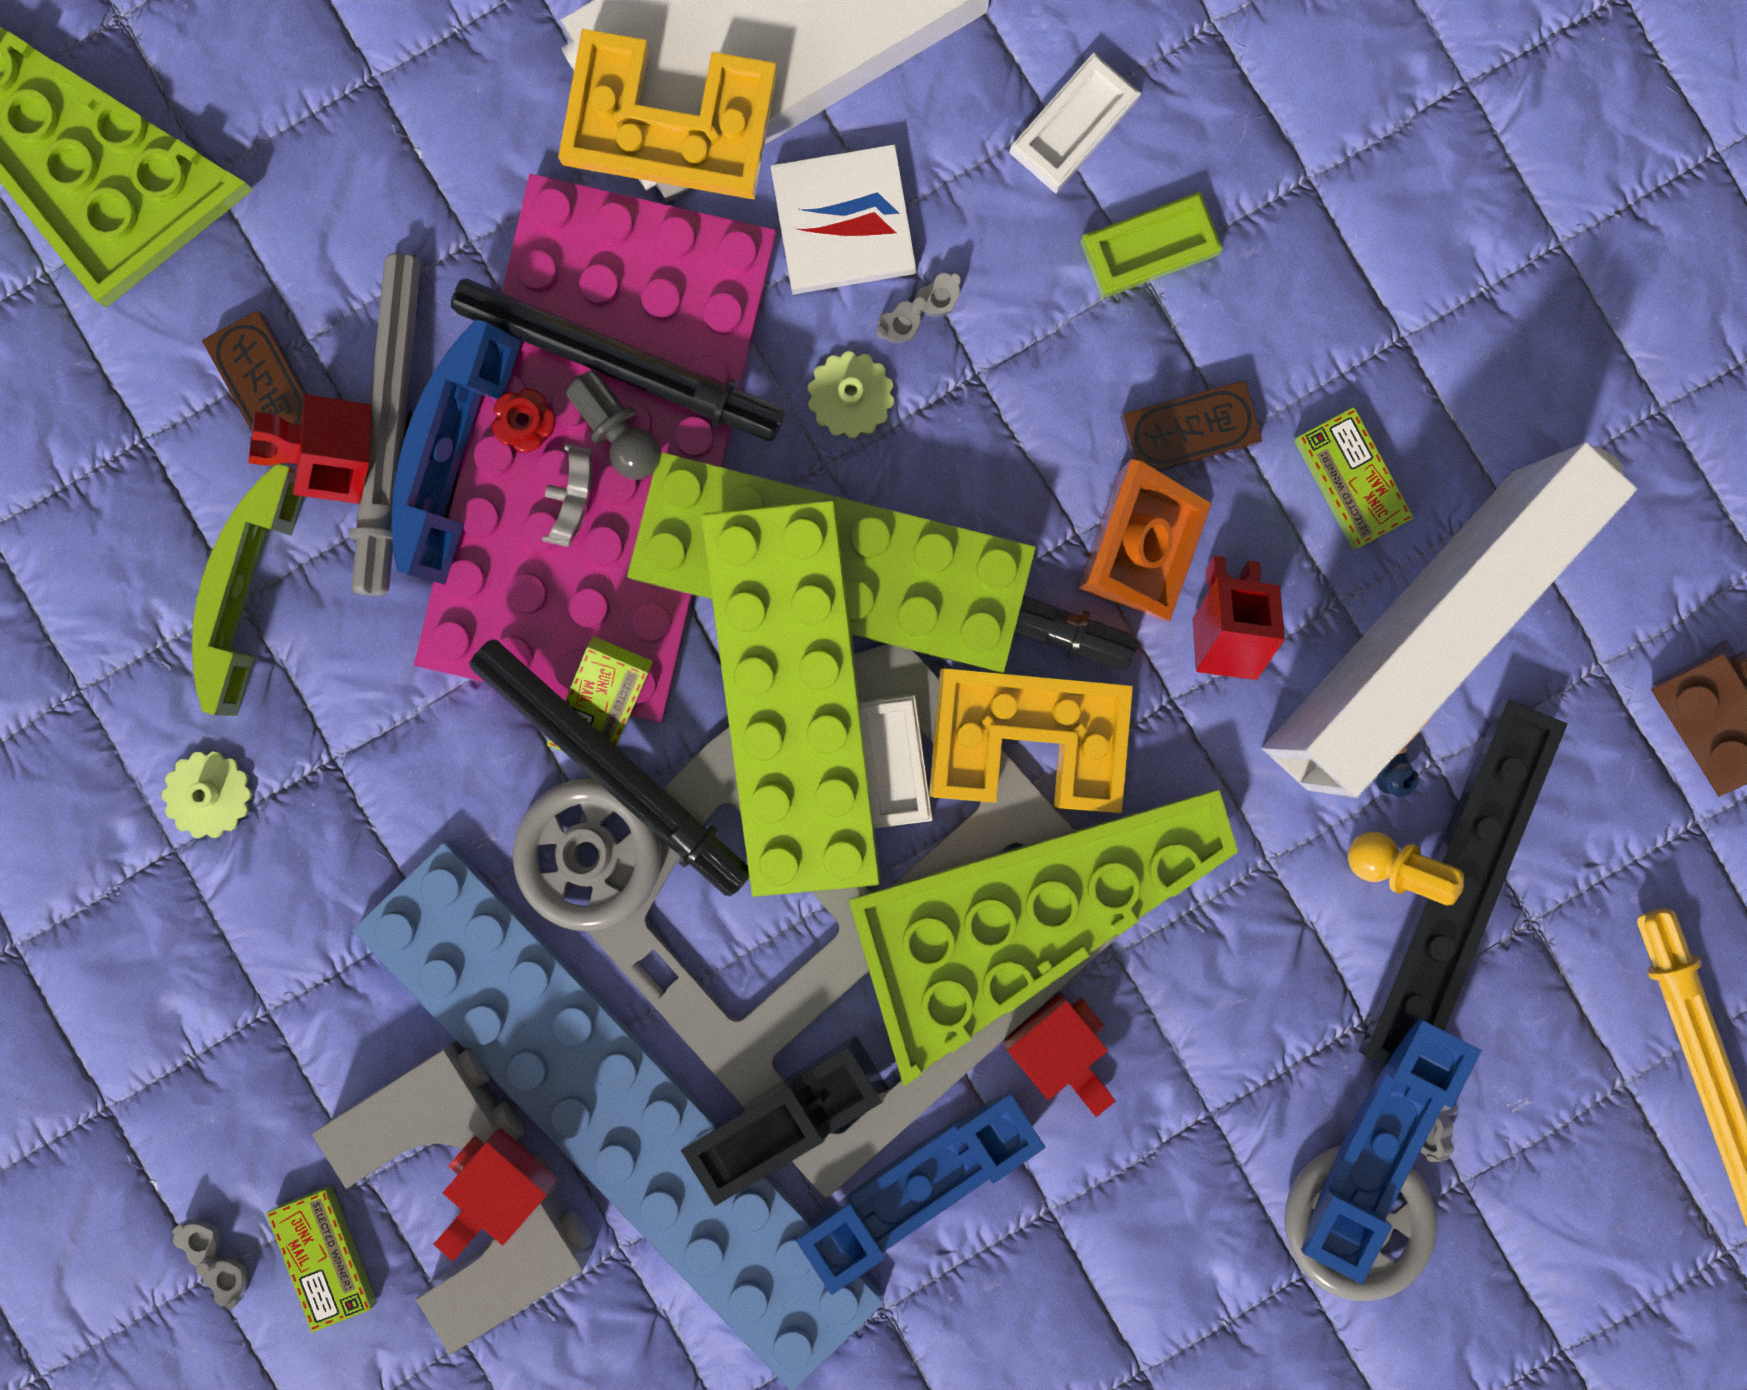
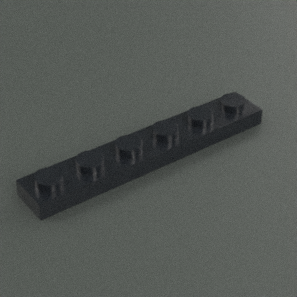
(1481, 845)

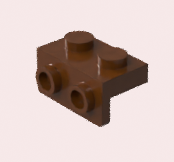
(1710, 714)

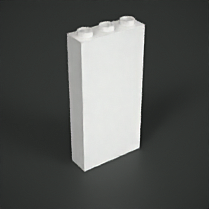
(818, 46)
(1448, 620)

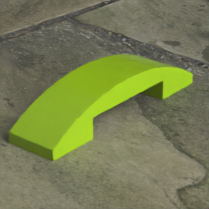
(218, 669)

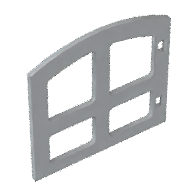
(744, 1048)

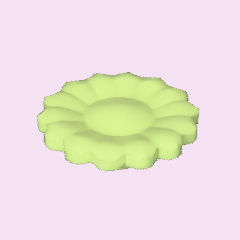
(850, 395)
(206, 794)

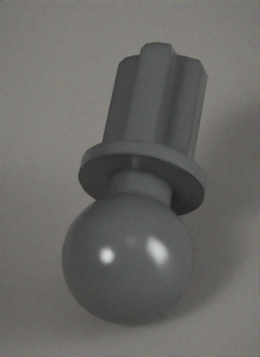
(632, 450)

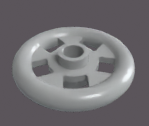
(548, 890)
(1414, 1219)

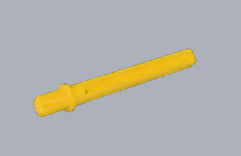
(1700, 1041)

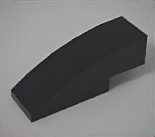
(786, 1121)

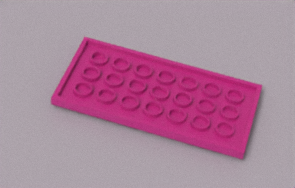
(656, 281)

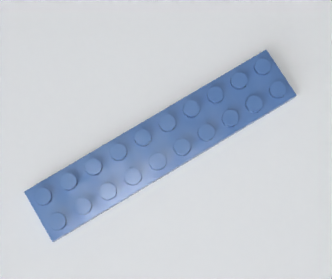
(609, 1109)

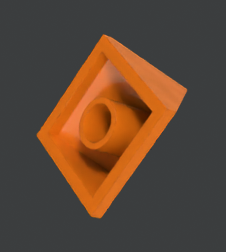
(1145, 541)

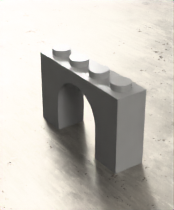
(448, 1105)

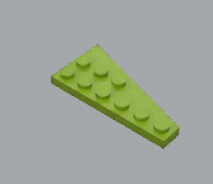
(99, 176)
(1001, 928)

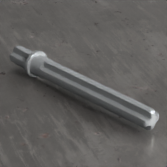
(388, 421)

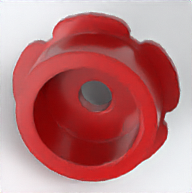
(535, 432)

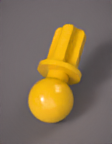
(1377, 857)

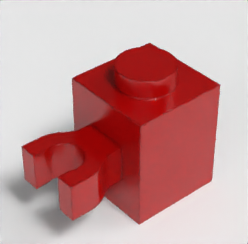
(326, 447)
(1237, 622)
(1059, 1047)
(495, 1189)

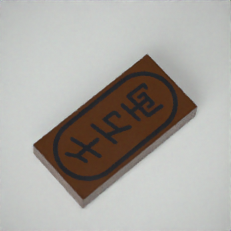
(256, 369)
(1192, 427)

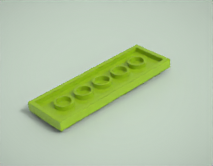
(903, 574)
(792, 696)

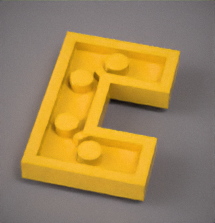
(618, 136)
(985, 707)

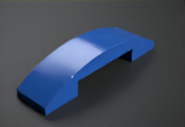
(435, 444)
(1383, 1146)
(916, 1189)

